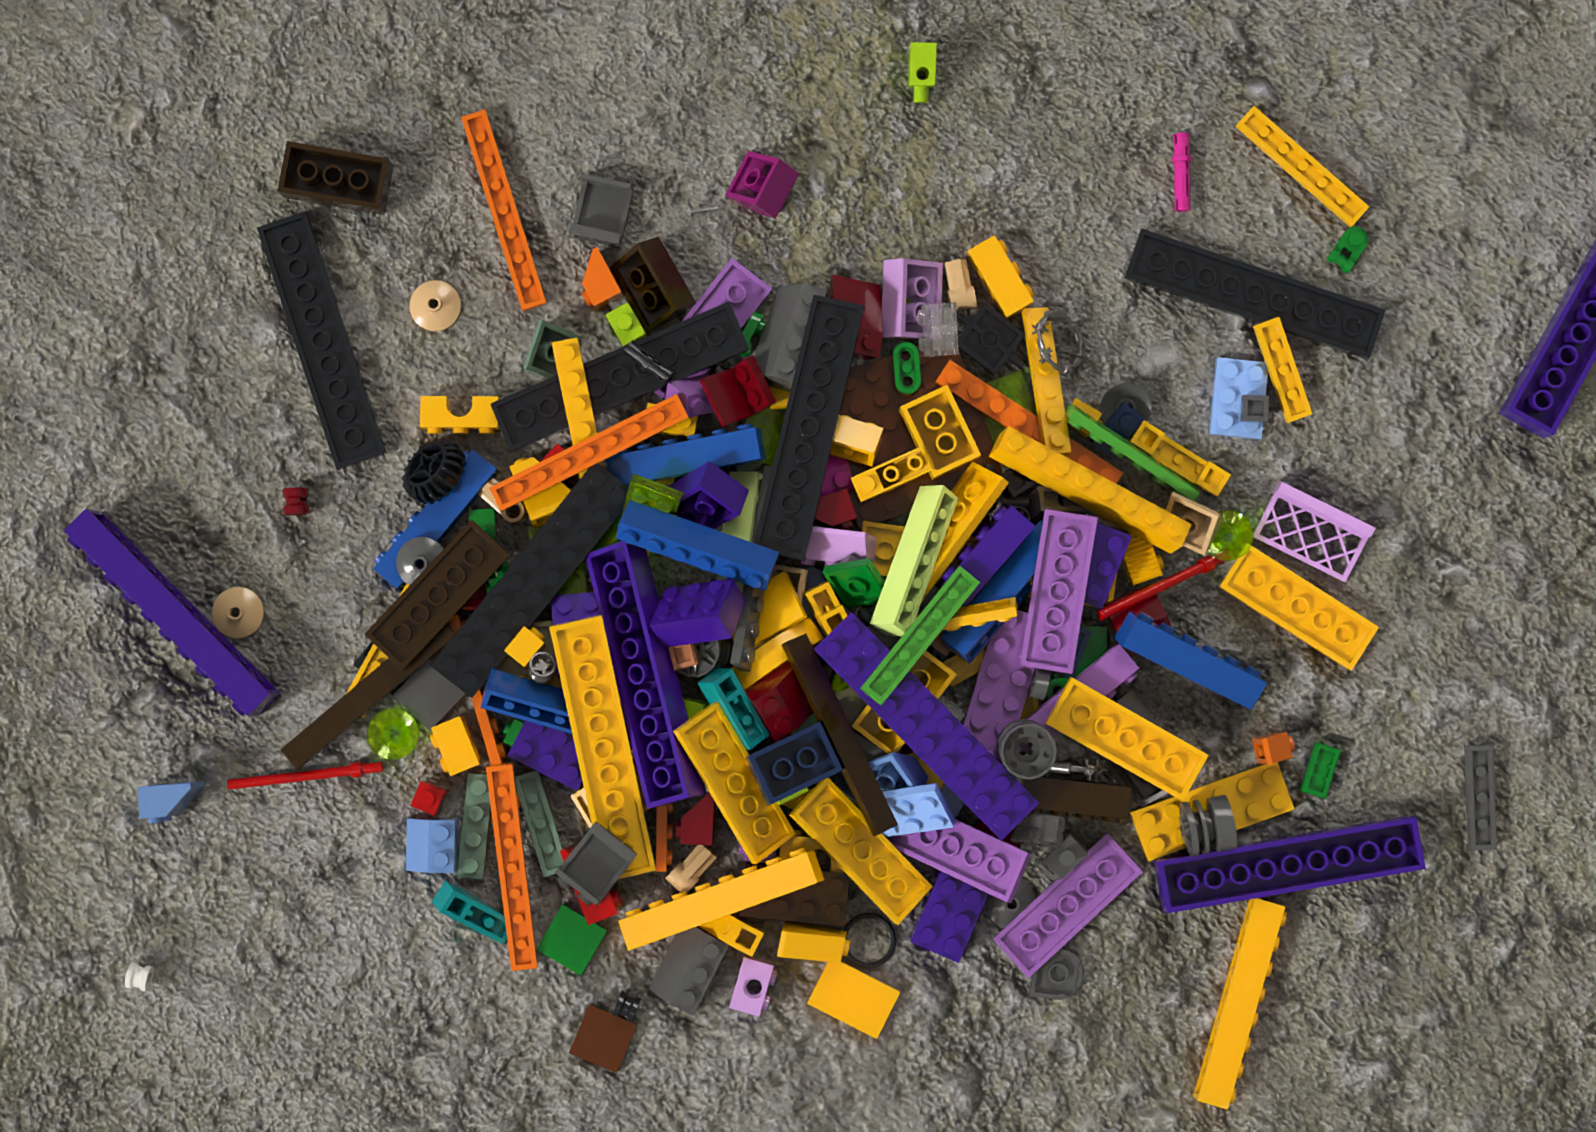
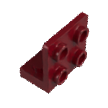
(738, 392)

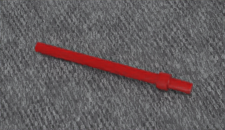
(1204, 566)
(355, 770)

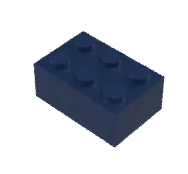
(793, 763)

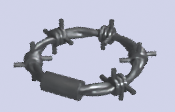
(1059, 315)
(1088, 769)

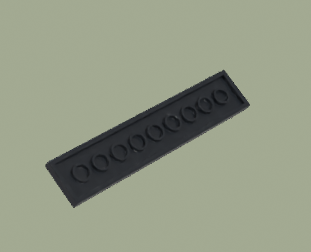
(1254, 293)
(321, 340)
(619, 379)
(809, 426)
(532, 579)

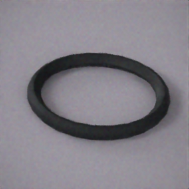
(892, 935)

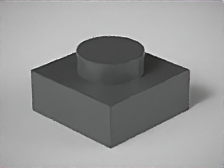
(1254, 408)

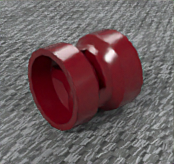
(296, 501)

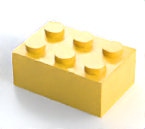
(941, 430)

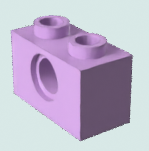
(748, 1001)

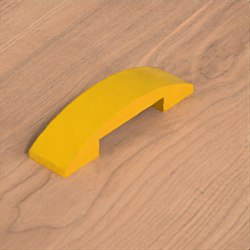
(1179, 459)
(771, 654)

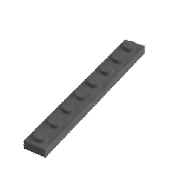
(748, 627)

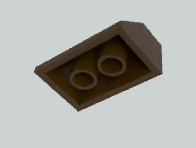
(652, 284)

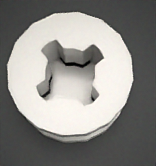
(139, 977)

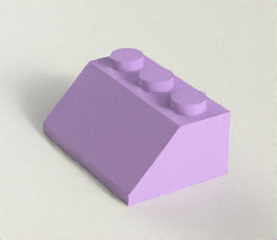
(913, 280)
(834, 545)

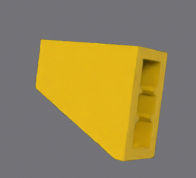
(544, 503)
(812, 942)

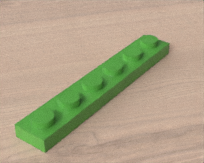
(1139, 458)
(919, 635)

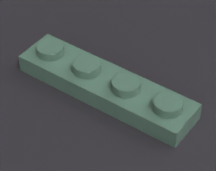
(540, 821)
(475, 828)

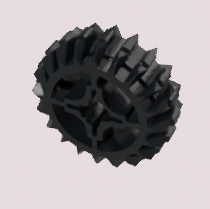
(434, 470)

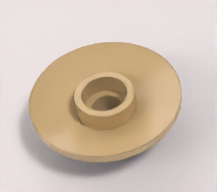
(444, 314)
(250, 614)

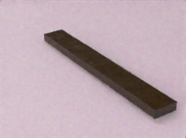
(357, 703)
(840, 734)

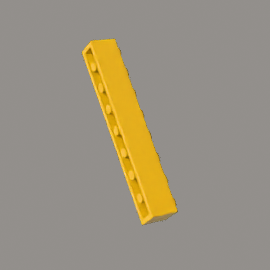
(1090, 490)
(722, 899)
(1239, 1003)

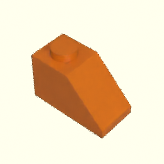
(599, 282)
(1273, 748)

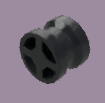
(626, 1006)

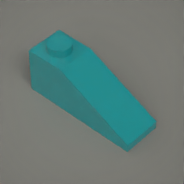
(726, 689)
(470, 911)

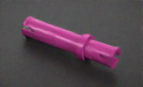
(1181, 172)

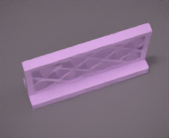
(1323, 511)

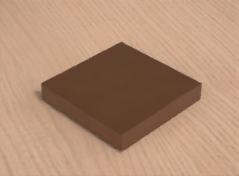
(603, 1038)

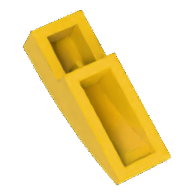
(825, 606)

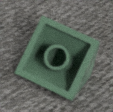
(541, 357)

